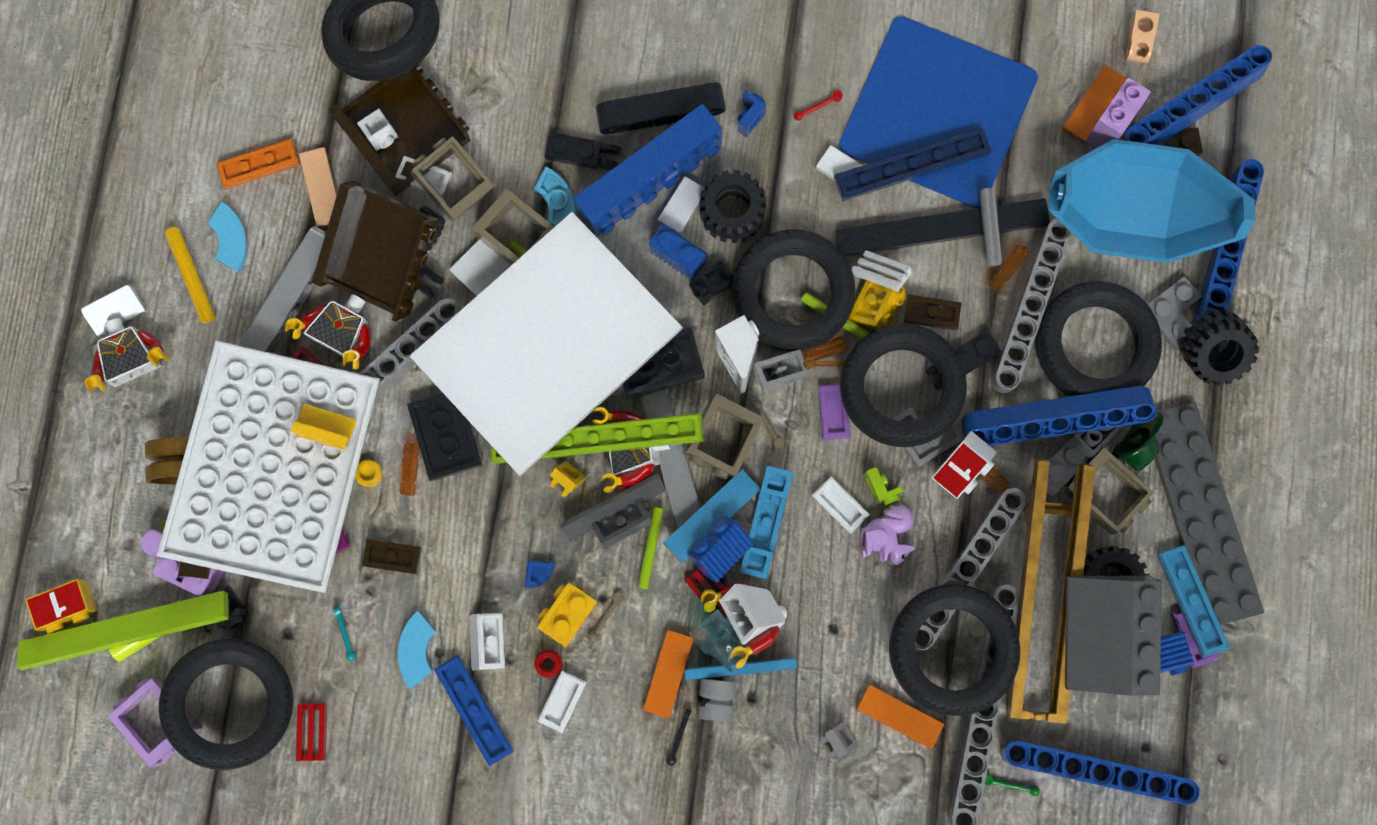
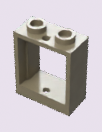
(469, 200)
(496, 214)
(736, 412)
(1139, 504)

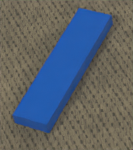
(474, 710)

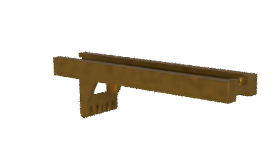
(1034, 513)

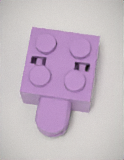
(169, 569)

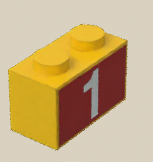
(61, 605)

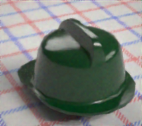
(1140, 444)

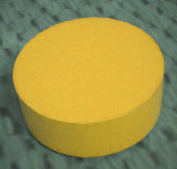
(369, 473)

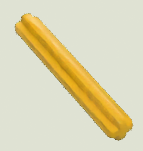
(190, 275)

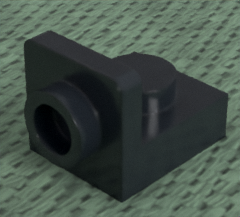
(711, 282)
(236, 611)

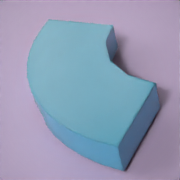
(556, 194)
(231, 236)
(413, 650)

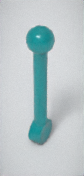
(350, 655)

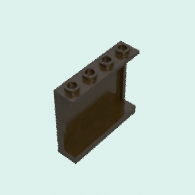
(415, 116)
(375, 248)

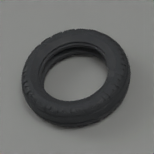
(385, 62)
(802, 244)
(1112, 297)
(908, 338)
(1004, 639)
(213, 654)

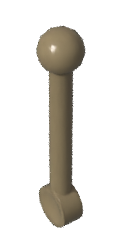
(778, 442)
(618, 598)

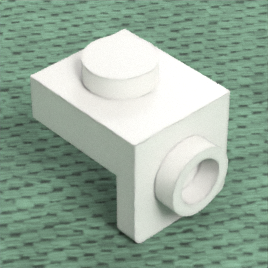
(378, 130)

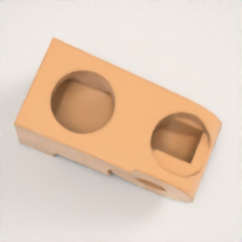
(1141, 36)

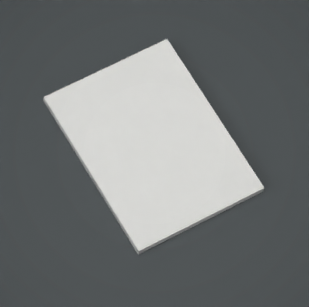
(546, 343)
(249, 488)

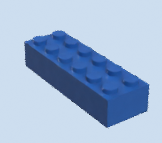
(649, 171)

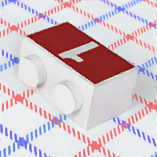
(964, 465)

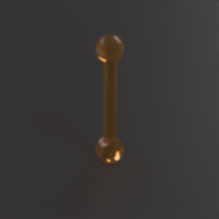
(809, 363)

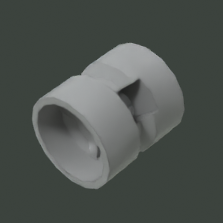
(716, 700)

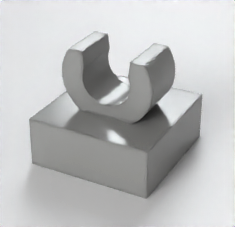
(840, 740)

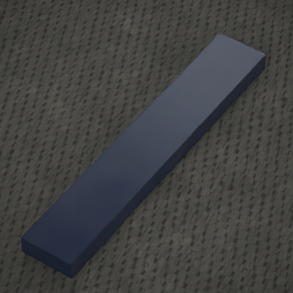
(912, 164)

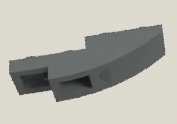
(1076, 450)

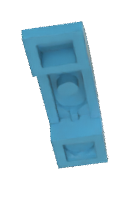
(767, 521)

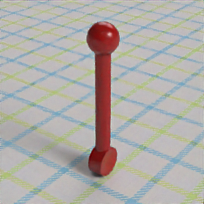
(836, 96)

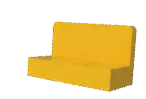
(324, 427)

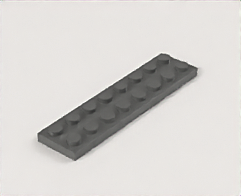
(1204, 514)

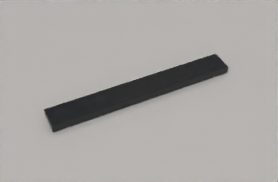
(939, 228)

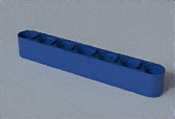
(1208, 94)
(1220, 257)
(1061, 416)
(1113, 772)

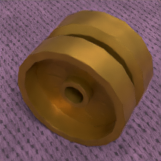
(167, 459)

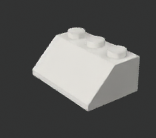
(737, 349)

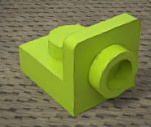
(877, 484)

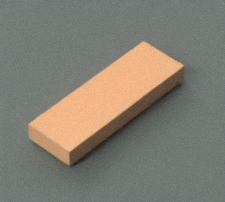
(319, 184)

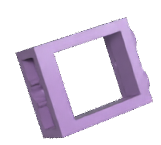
(1118, 113)
(164, 750)

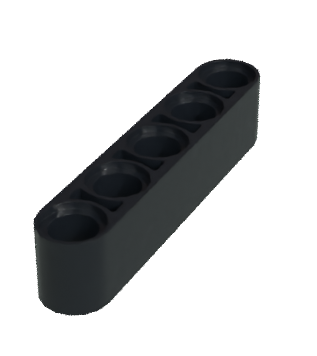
(658, 108)

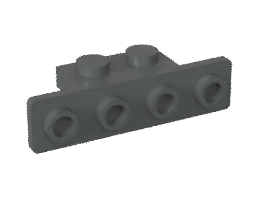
(616, 516)

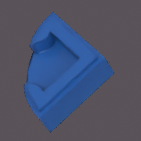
(538, 573)

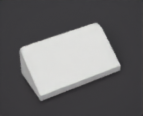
(119, 304)
(487, 641)

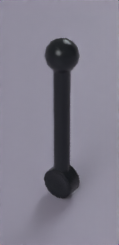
(671, 759)

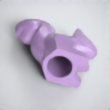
(882, 534)

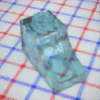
(717, 639)

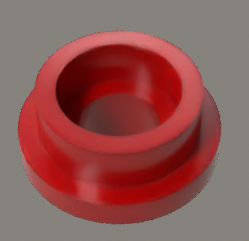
(539, 663)

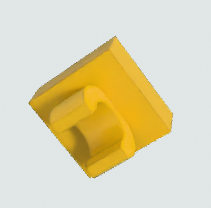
(568, 477)

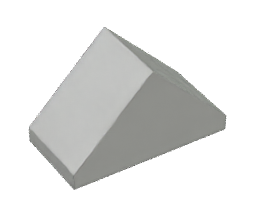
(780, 370)

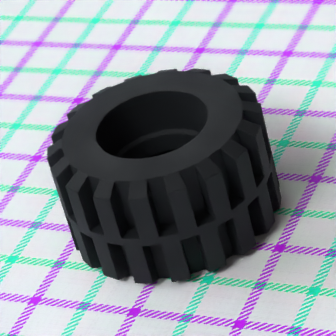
(738, 186)
(1229, 362)
(1115, 557)

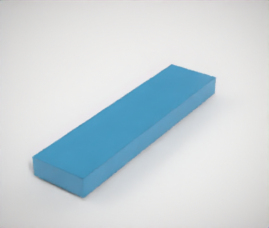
(723, 503)
(1193, 601)
(748, 668)

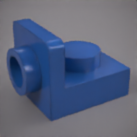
(751, 117)

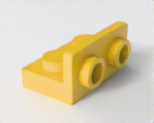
(877, 305)
(566, 614)

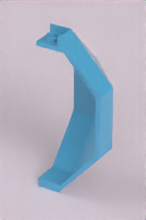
(1149, 202)

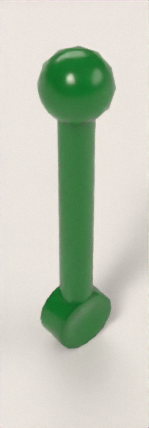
(1033, 790)

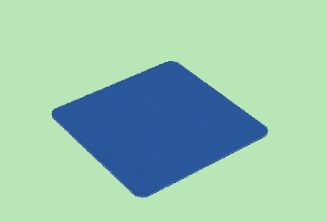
(932, 90)

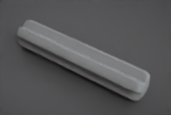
(990, 227)

